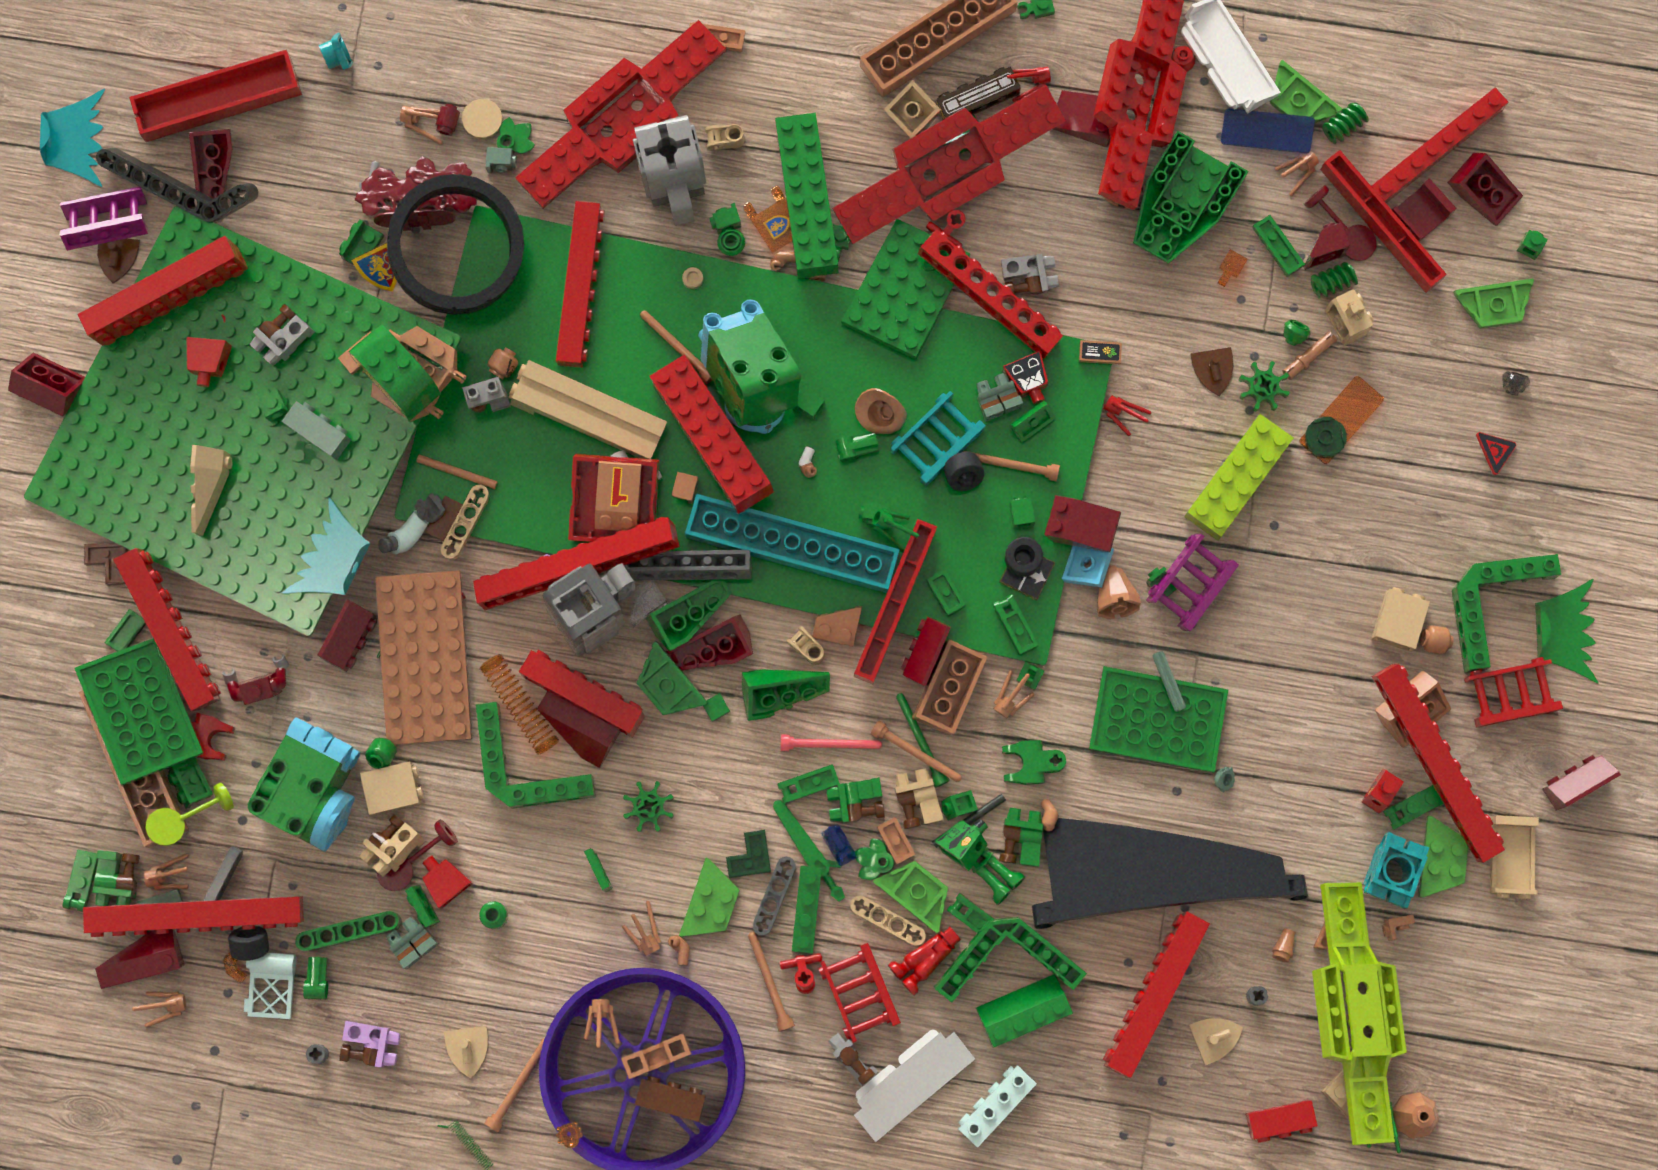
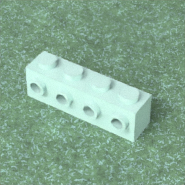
(997, 1105)

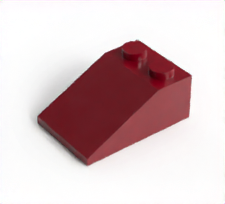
(1080, 122)
(1485, 187)
(1082, 524)

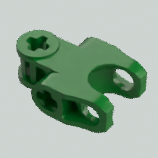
(1035, 762)

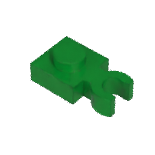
(1039, 8)

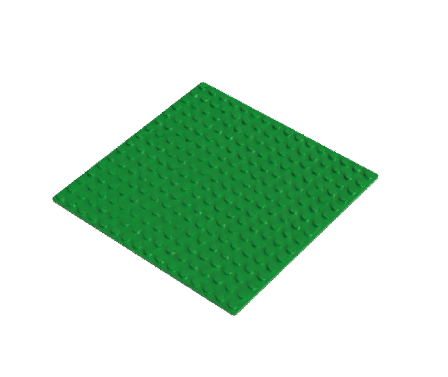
(132, 428)

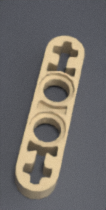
(461, 520)
(889, 918)

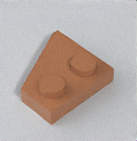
(838, 626)

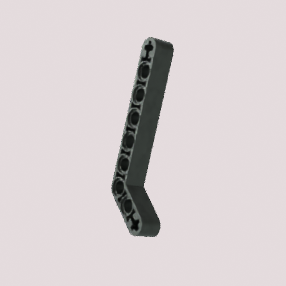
(171, 185)

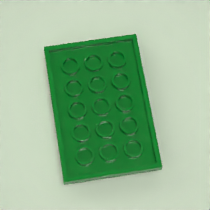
(900, 293)
(138, 711)
(1140, 721)

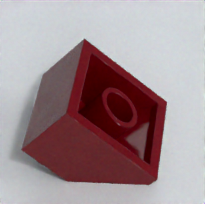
(1329, 245)

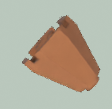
(1117, 595)
(1408, 1113)

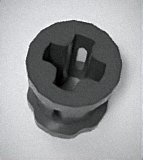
(1250, 996)
(321, 1059)

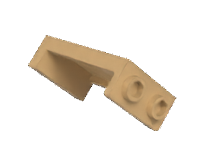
(1514, 868)

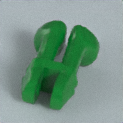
(1000, 891)

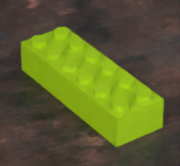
(1238, 477)

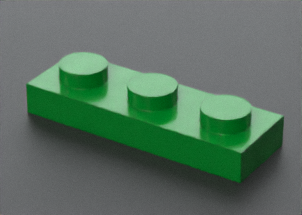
(1278, 245)

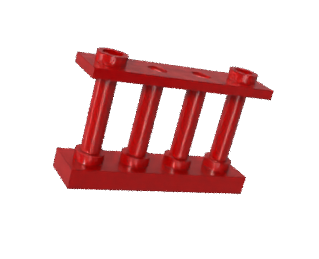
(1527, 708)
(871, 976)

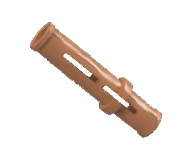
(1302, 361)

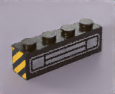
(981, 94)

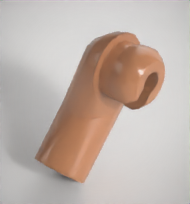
(781, 259)
(1050, 816)
(681, 948)

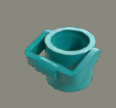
(336, 53)

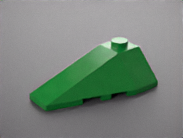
(685, 616)
(773, 690)

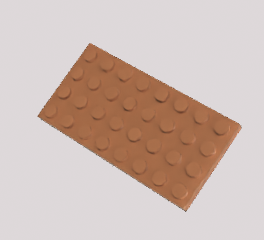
(423, 657)

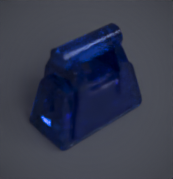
(839, 844)

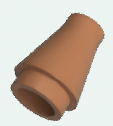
(1284, 946)

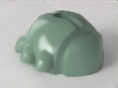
(1224, 779)

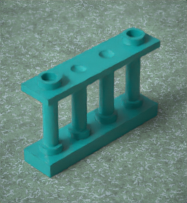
(957, 444)

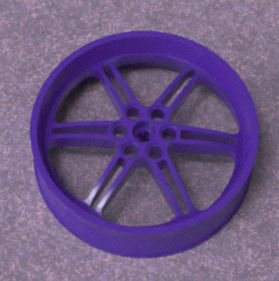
(577, 1005)

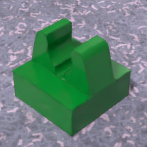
(1035, 675)

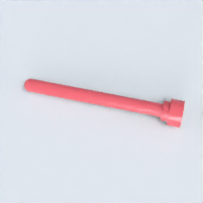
(789, 743)

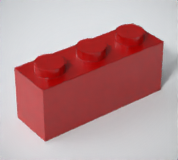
(1281, 1120)

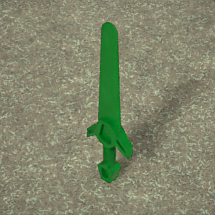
(807, 848)

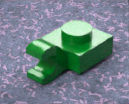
(841, 240)

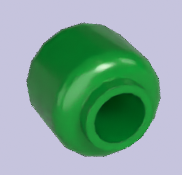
(380, 753)
(493, 915)

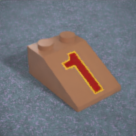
(618, 496)

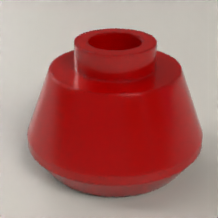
(1184, 57)

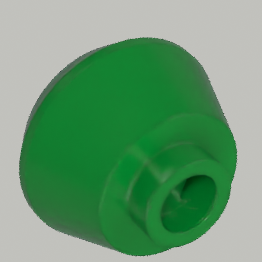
(731, 242)
(1295, 332)

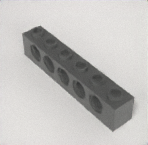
(693, 565)

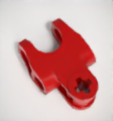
(205, 728)

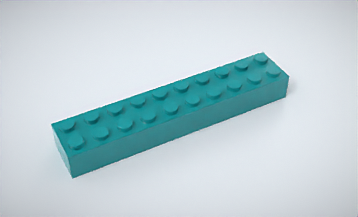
(792, 543)

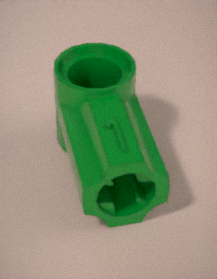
(850, 448)
(316, 984)

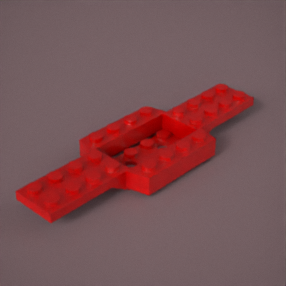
(655, 88)
(1119, 91)
(987, 143)

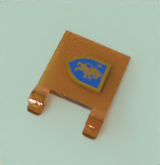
(772, 222)

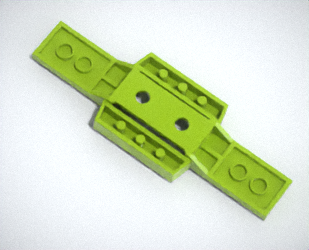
(1378, 1008)

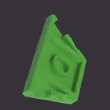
(1301, 96)
(1496, 303)
(1445, 859)
(917, 892)
(710, 903)

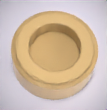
(692, 278)

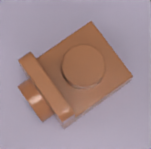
(1399, 922)

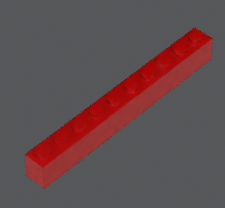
(603, 554)
(1438, 763)
(193, 915)

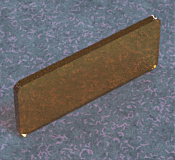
(1351, 408)

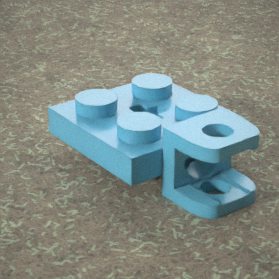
(1077, 573)

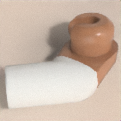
(805, 462)

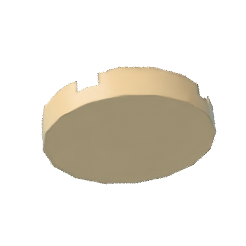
(482, 119)

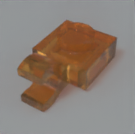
(1232, 266)

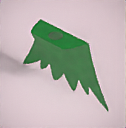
(1560, 631)

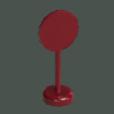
(1360, 237)
(402, 877)

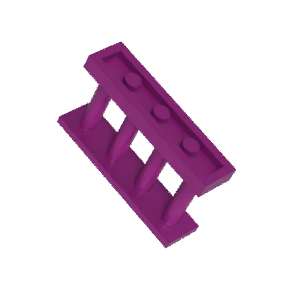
(104, 231)
(1212, 585)

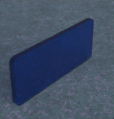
(1267, 130)

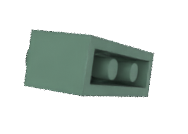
(317, 429)

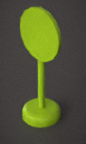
(167, 825)

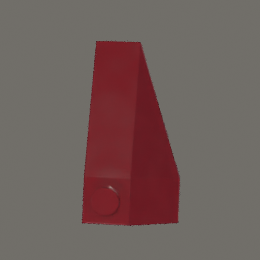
(211, 160)
(717, 646)
(144, 958)

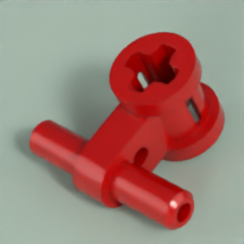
(950, 226)
(802, 973)

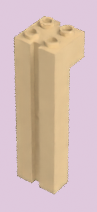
(586, 410)

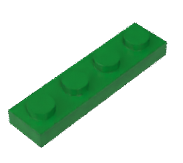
(806, 909)

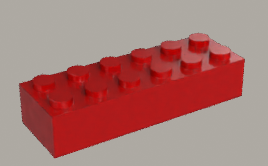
(581, 693)

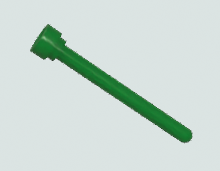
(938, 778)

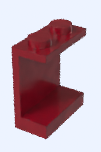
(1424, 210)

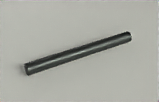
(980, 812)

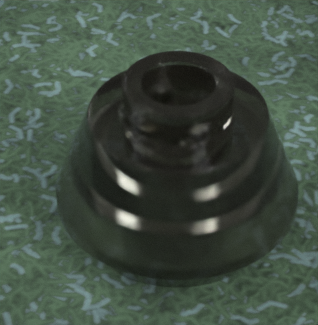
(1515, 382)

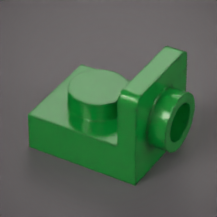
(273, 406)
(1155, 576)
(958, 805)

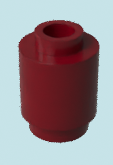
(447, 119)

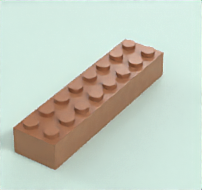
(931, 40)
(142, 795)

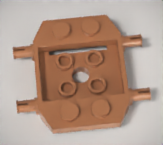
(436, 351)

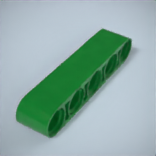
(338, 931)

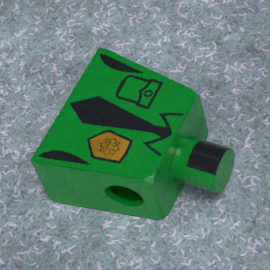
(963, 843)

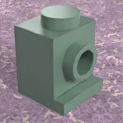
(500, 160)

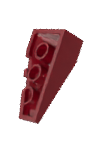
(584, 732)

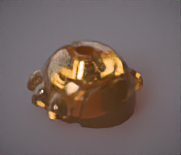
(572, 1140)

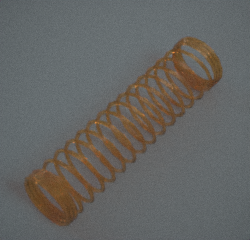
(493, 663)

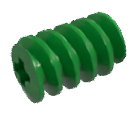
(1344, 121)
(1333, 278)

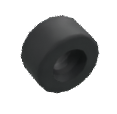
(964, 471)
(1030, 545)
(248, 944)

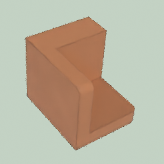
(685, 487)

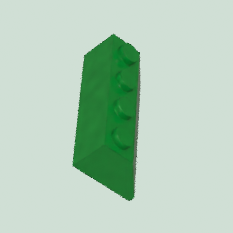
(1024, 1010)

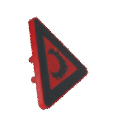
(1495, 450)

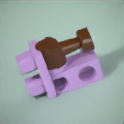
(375, 1044)

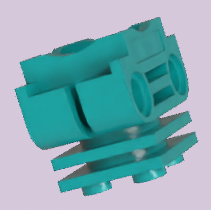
(1410, 858)

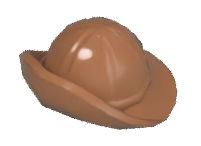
(879, 412)

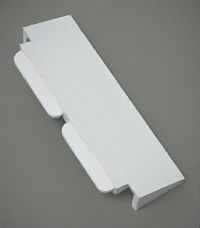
(1228, 56)
(902, 1089)

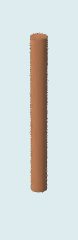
(457, 471)

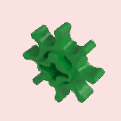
(1265, 378)
(644, 797)

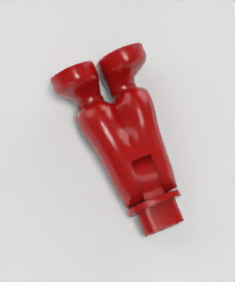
(925, 959)

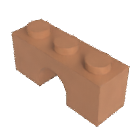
(656, 1056)

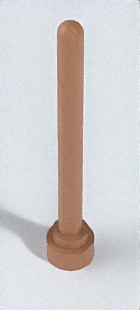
(677, 346)
(1050, 471)
(881, 731)
(783, 1020)
(496, 1120)

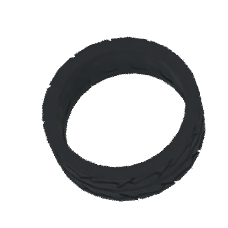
(465, 186)

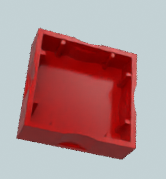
(585, 489)

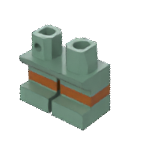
(998, 399)
(403, 947)

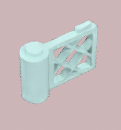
(271, 966)

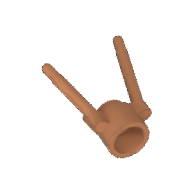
(412, 115)
(1305, 162)
(1005, 705)
(156, 876)
(648, 943)
(175, 1003)
(599, 1010)

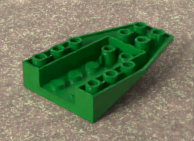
(1184, 198)

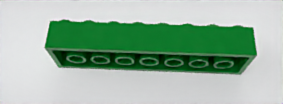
(806, 195)

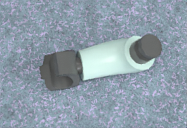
(410, 532)

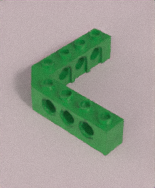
(1468, 603)
(526, 793)
(991, 935)

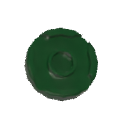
(1325, 437)

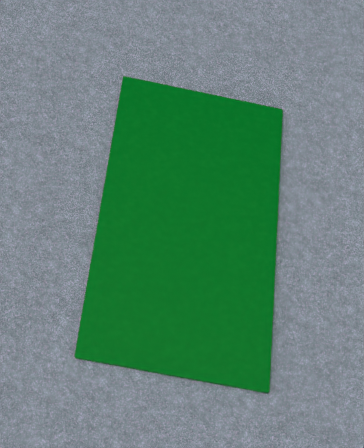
(535, 454)

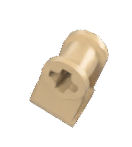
(722, 136)
(804, 643)

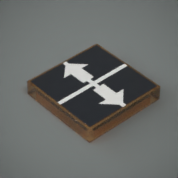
(1030, 585)

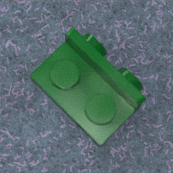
(361, 240)
(189, 782)

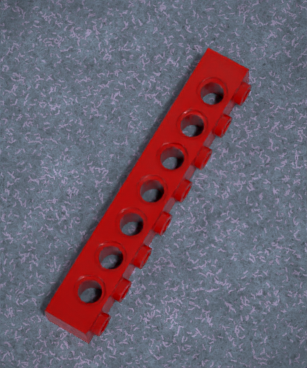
(992, 304)

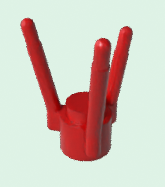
(1039, 76)
(1117, 405)

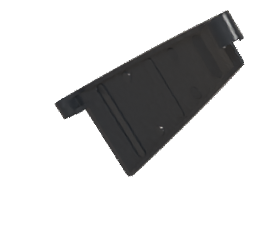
(1129, 868)

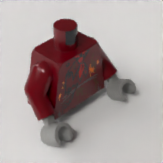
(258, 687)

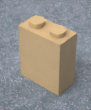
(1400, 619)
(391, 788)

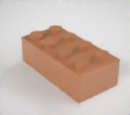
(949, 687)

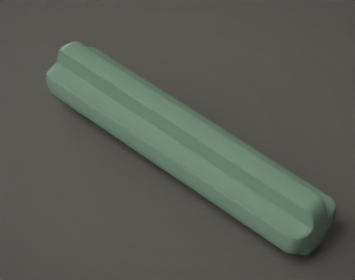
(1169, 681)

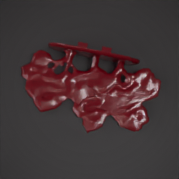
(385, 184)

